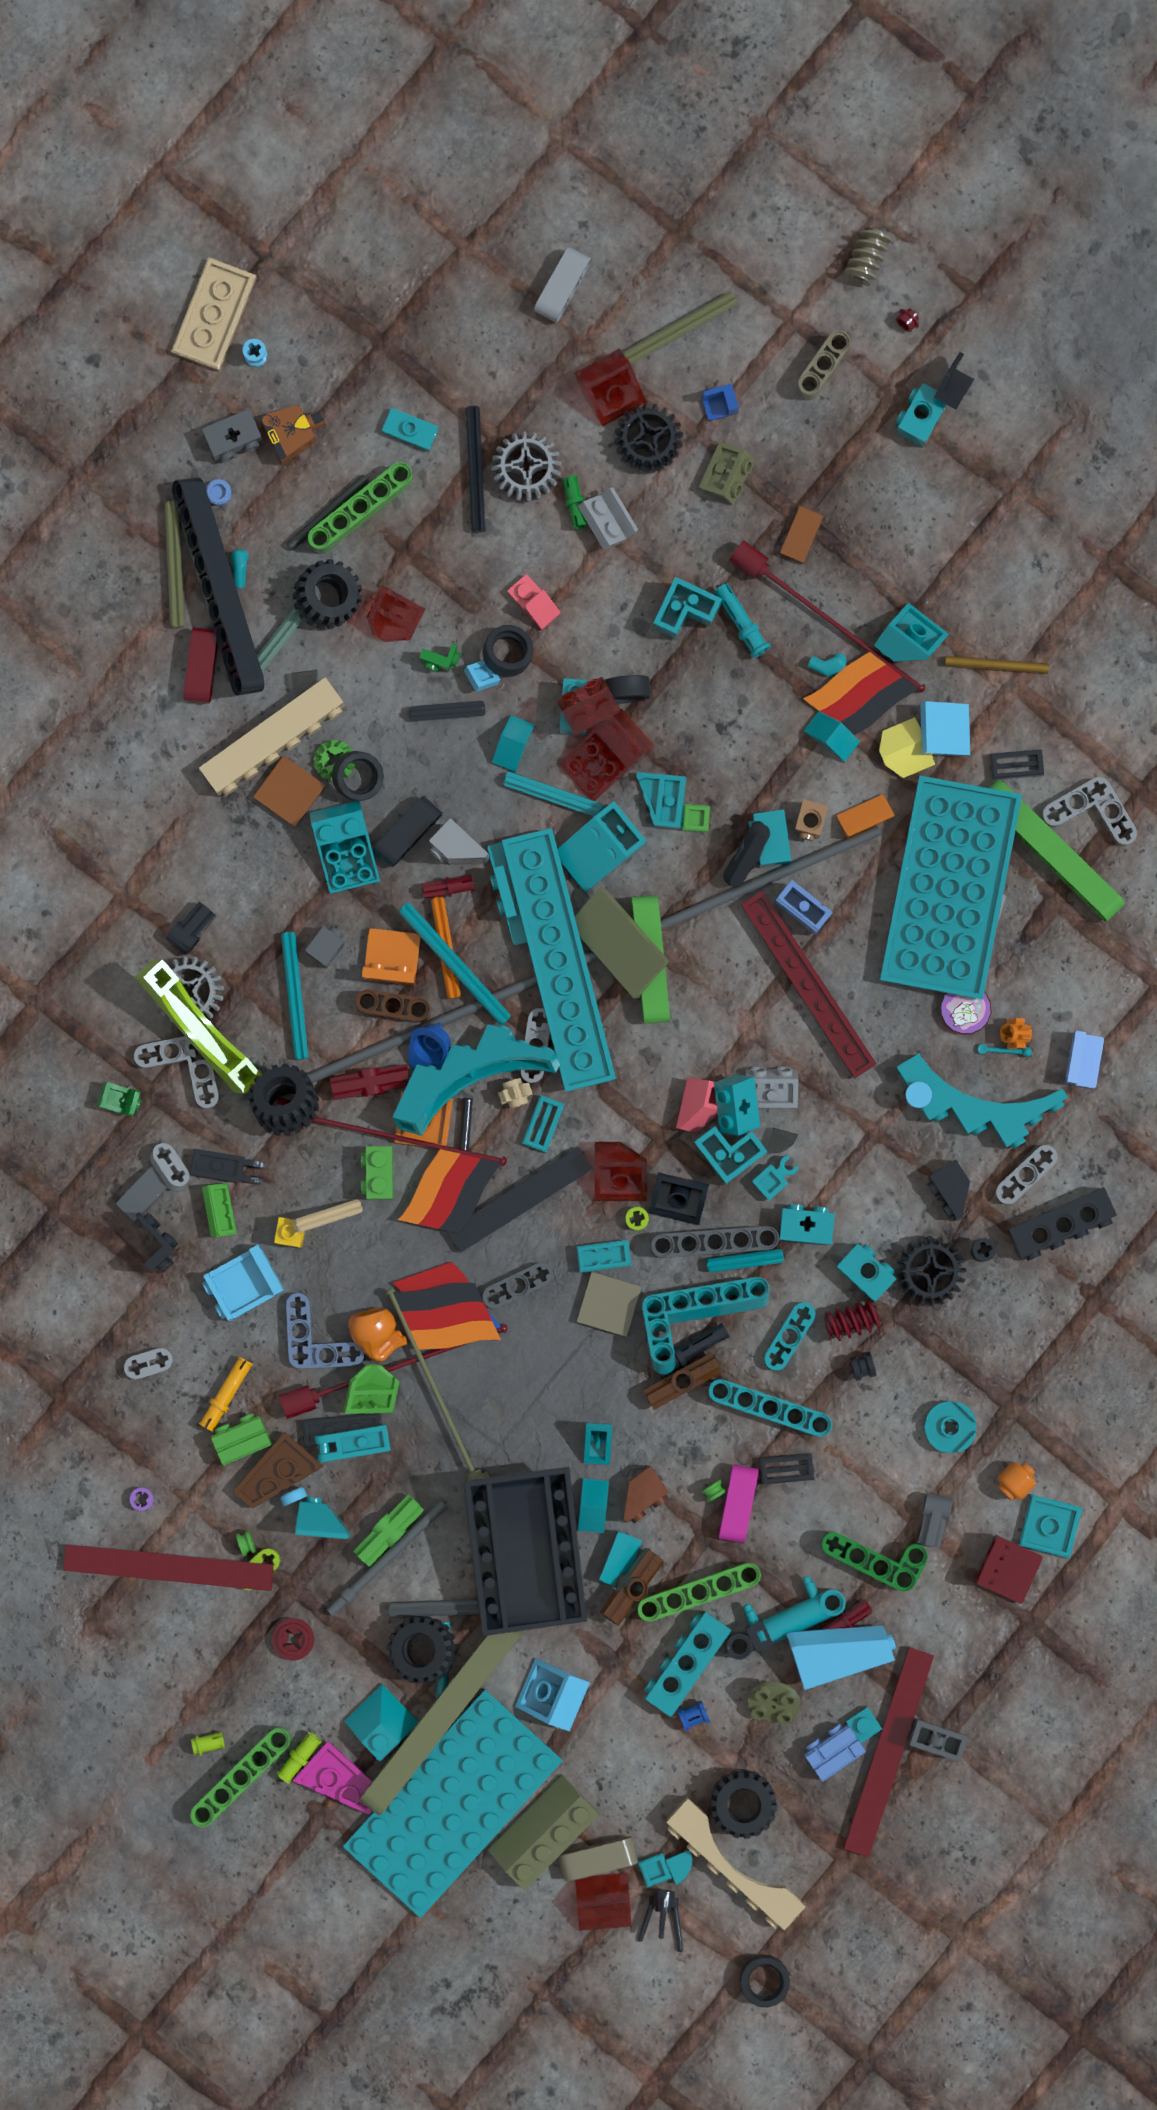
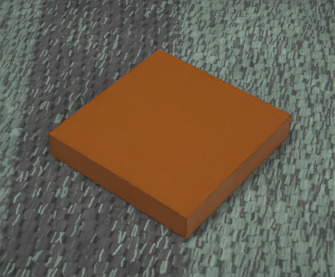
(289, 791)

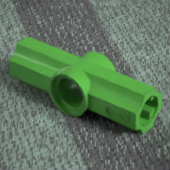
(388, 1530)

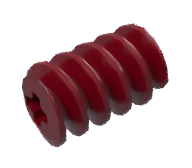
(851, 1320)

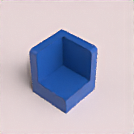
(720, 402)

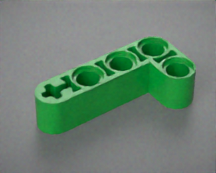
(870, 1557)

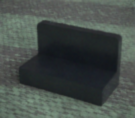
(954, 385)

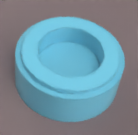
(918, 1095)
(293, 1496)

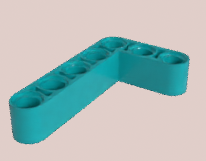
(695, 1310)

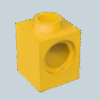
(286, 1235)

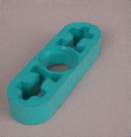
(794, 1316)

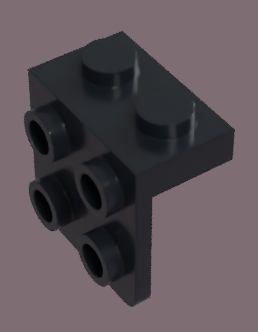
(162, 1259)

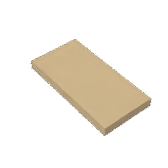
(213, 314)

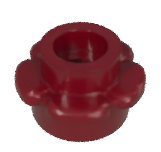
(907, 319)

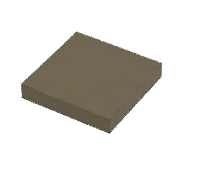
(609, 1304)

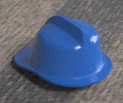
(428, 1046)

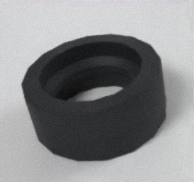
(514, 633)
(629, 688)
(376, 781)
(782, 1991)

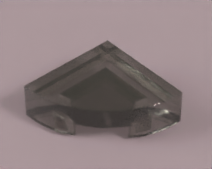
(303, 681)
(780, 1141)

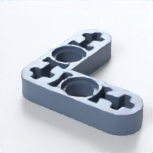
(314, 1350)

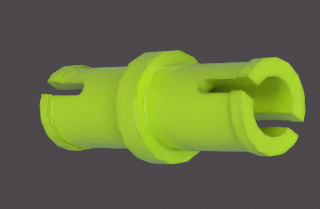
(299, 1757)

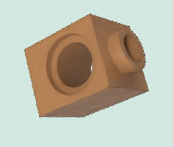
(818, 811)

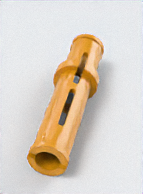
(225, 1394)

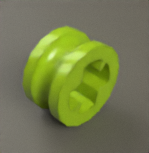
(643, 1223)

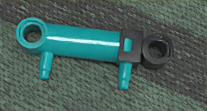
(797, 1618)

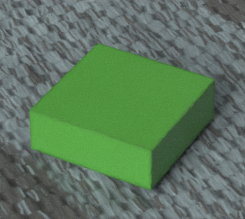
(696, 818)

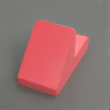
(534, 601)

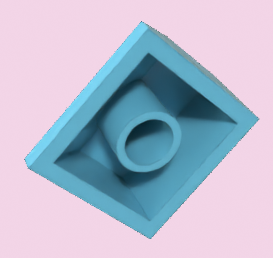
(552, 1694)

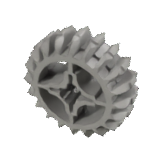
(538, 465)
(198, 984)

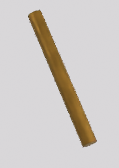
(994, 664)

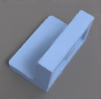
(1084, 1060)

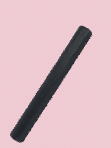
(475, 469)

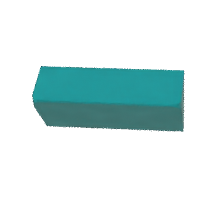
(620, 1557)

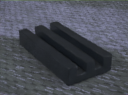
(1022, 774)
(764, 1471)

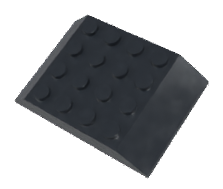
(525, 1551)

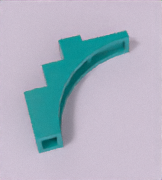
(464, 1066)
(972, 1113)

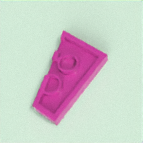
(336, 1777)

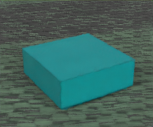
(655, 1869)

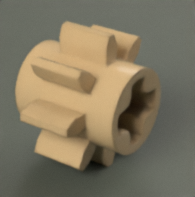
(515, 1093)

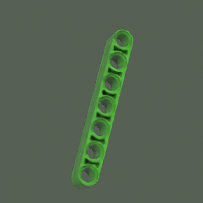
(1064, 861)

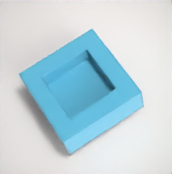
(481, 676)

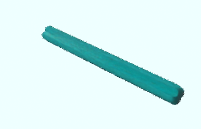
(454, 963)

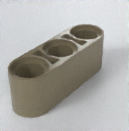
(825, 353)
(598, 1858)

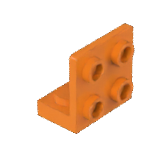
(391, 957)

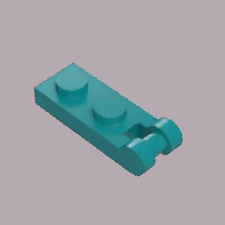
(353, 1443)

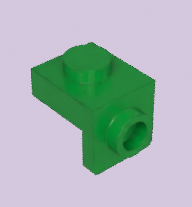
(434, 661)
(119, 1099)

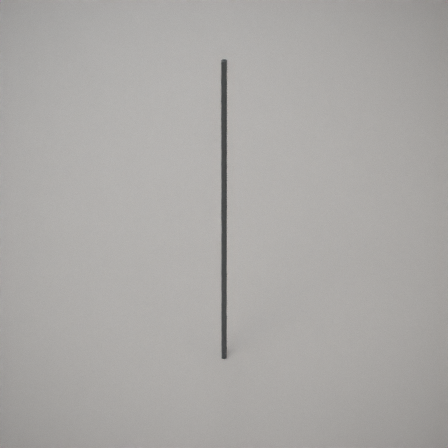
(590, 956)

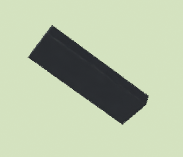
(337, 1424)

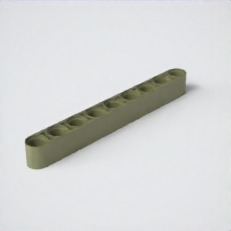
(437, 1720)

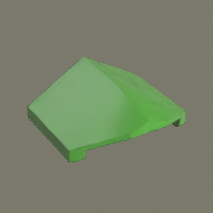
(371, 1391)

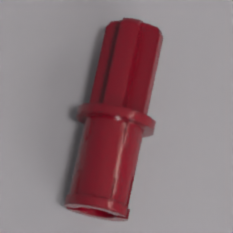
(447, 887)
(850, 1617)

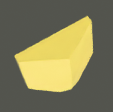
(903, 749)

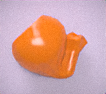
(375, 1333)

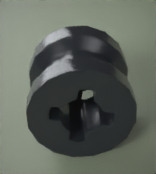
(862, 1366)

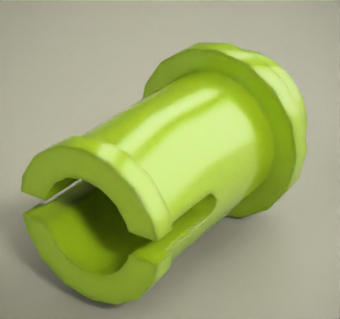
(207, 1743)

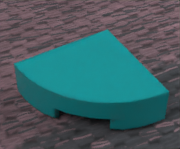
(680, 1865)

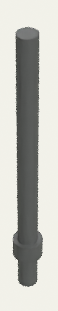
(350, 1593)

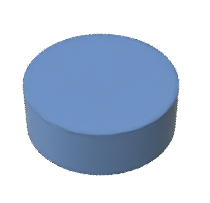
(219, 492)

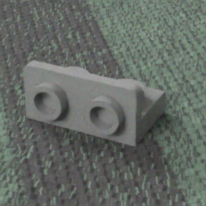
(608, 518)
(775, 1086)

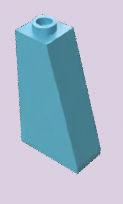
(837, 1653)

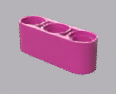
(738, 1503)

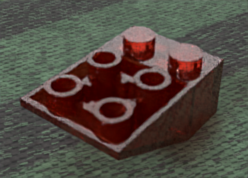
(607, 755)

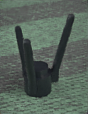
(664, 1901)

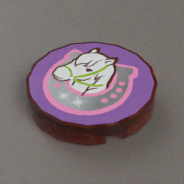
(965, 1014)

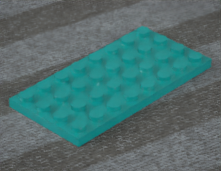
(951, 887)
(453, 1803)

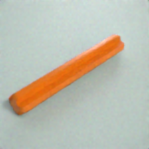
(443, 930)

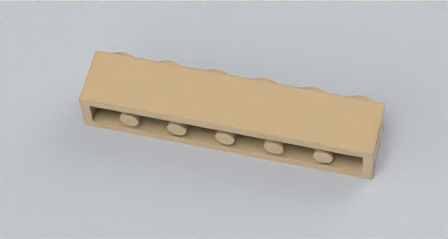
(272, 737)

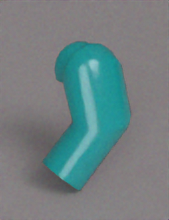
(239, 564)
(830, 666)

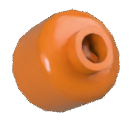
(1016, 1481)

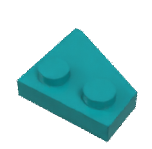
(664, 798)

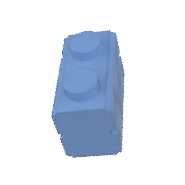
(803, 907)
(834, 1751)

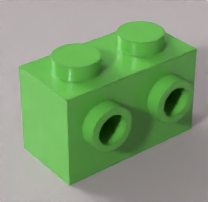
(379, 1173)

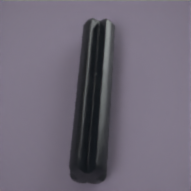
(446, 711)

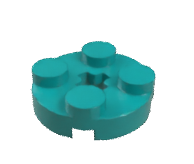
(965, 1427)

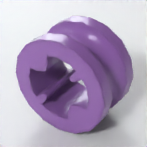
(149, 1500)

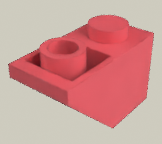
(697, 1105)

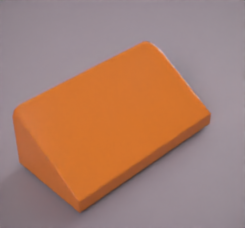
(865, 816)

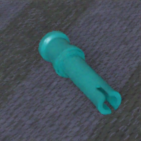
(747, 630)

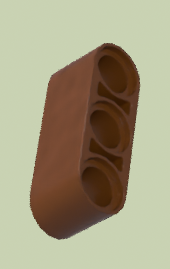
(381, 1000)

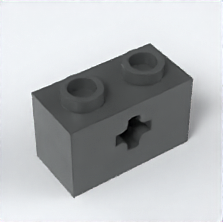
(219, 436)
(937, 1739)

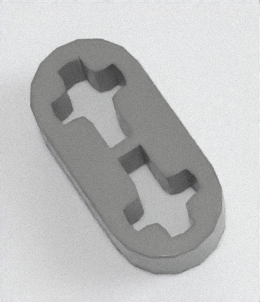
(172, 1165)
(147, 1357)

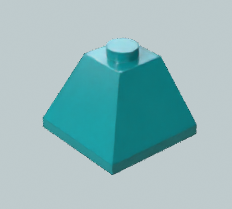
(910, 636)
(319, 1520)
(381, 1722)

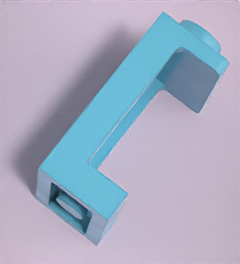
(242, 1283)

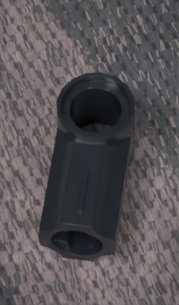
(187, 933)

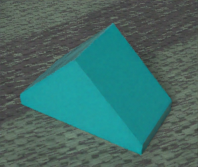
(832, 735)
(513, 743)
(598, 1443)
(593, 1505)

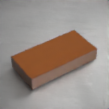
(801, 535)

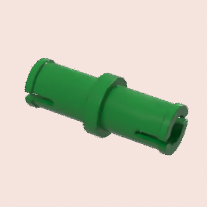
(573, 500)

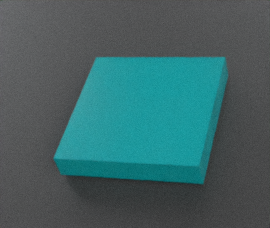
(1050, 1526)

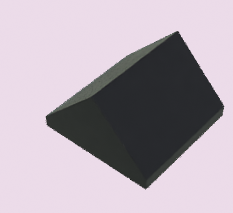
(678, 1198)

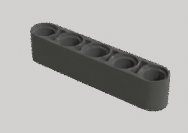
(726, 1235)

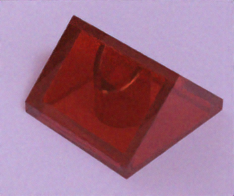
(603, 1902)

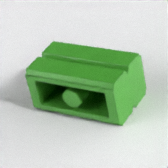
(241, 1440)

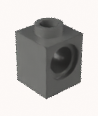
(326, 945)

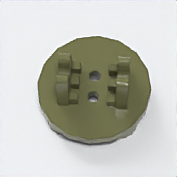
(774, 1702)

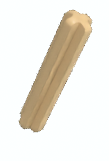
(327, 1216)

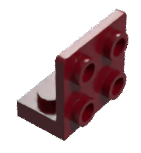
(1008, 1569)

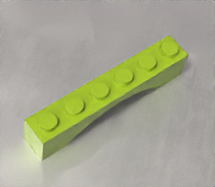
(174, 1000)

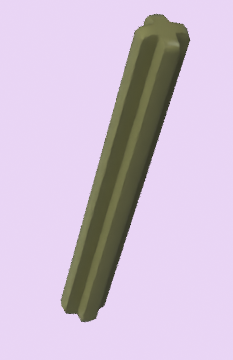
(680, 327)
(174, 565)

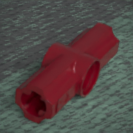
(370, 1082)

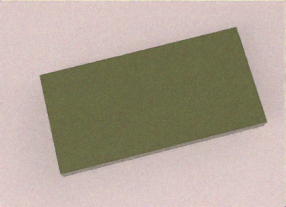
(619, 942)

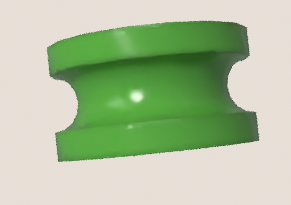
(714, 1491)
(246, 1543)

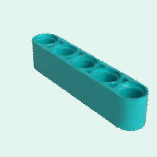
(781, 1414)

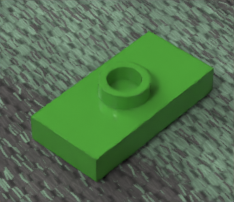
(219, 1210)

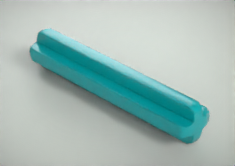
(745, 1260)

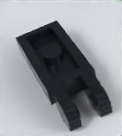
(223, 1166)

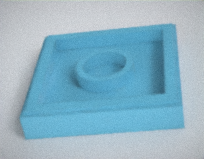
(945, 729)

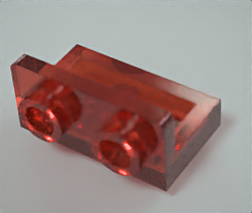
(588, 705)

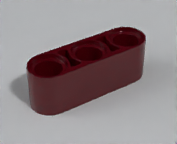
(201, 666)

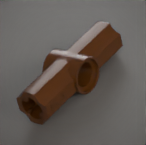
(698, 1372)
(640, 1574)

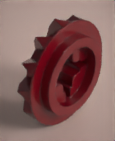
(281, 1636)

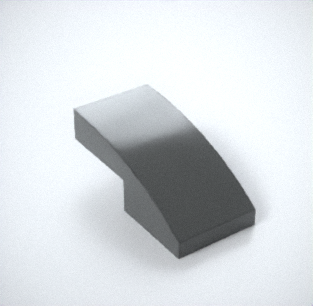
(141, 1194)

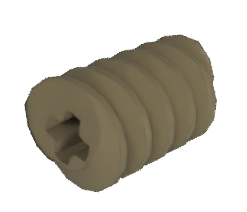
(865, 256)

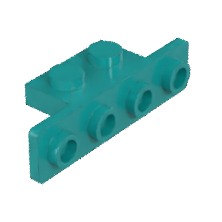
(508, 904)

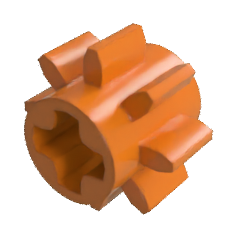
(1016, 1033)

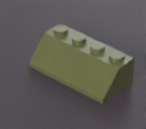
(543, 1832)

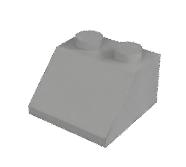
(456, 846)

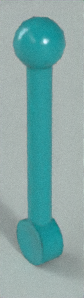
(982, 1049)

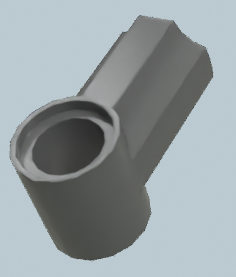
(935, 1514)

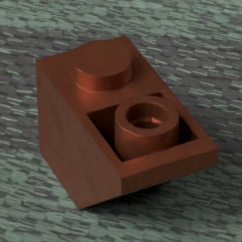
(642, 1492)

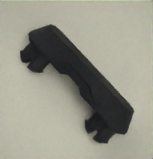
(747, 854)

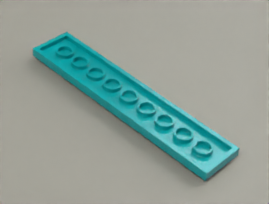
(558, 960)

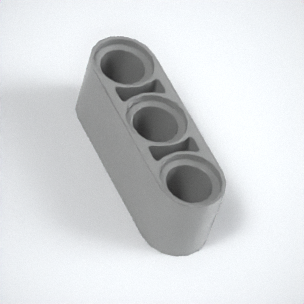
(562, 284)

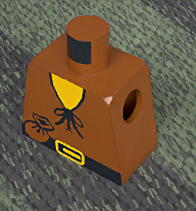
(291, 431)

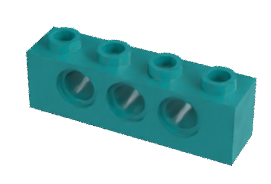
(670, 1700)

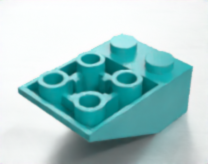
(344, 846)
(600, 847)

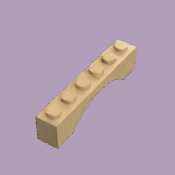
(775, 1900)

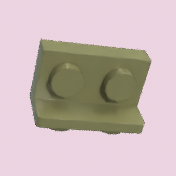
(727, 472)

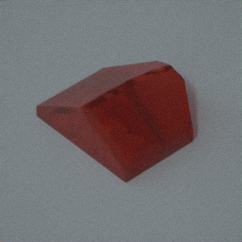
(393, 616)

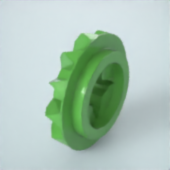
(321, 758)

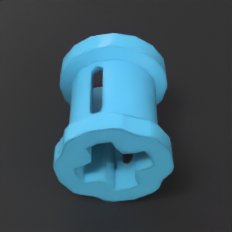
(259, 346)

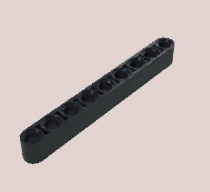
(218, 586)

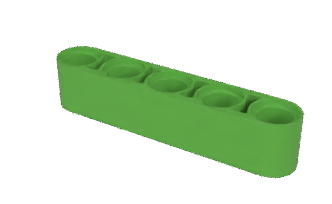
(365, 496)
(655, 997)
(708, 1582)
(231, 1785)

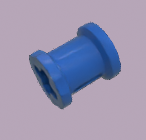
(693, 1715)

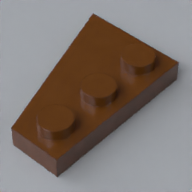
(276, 1471)

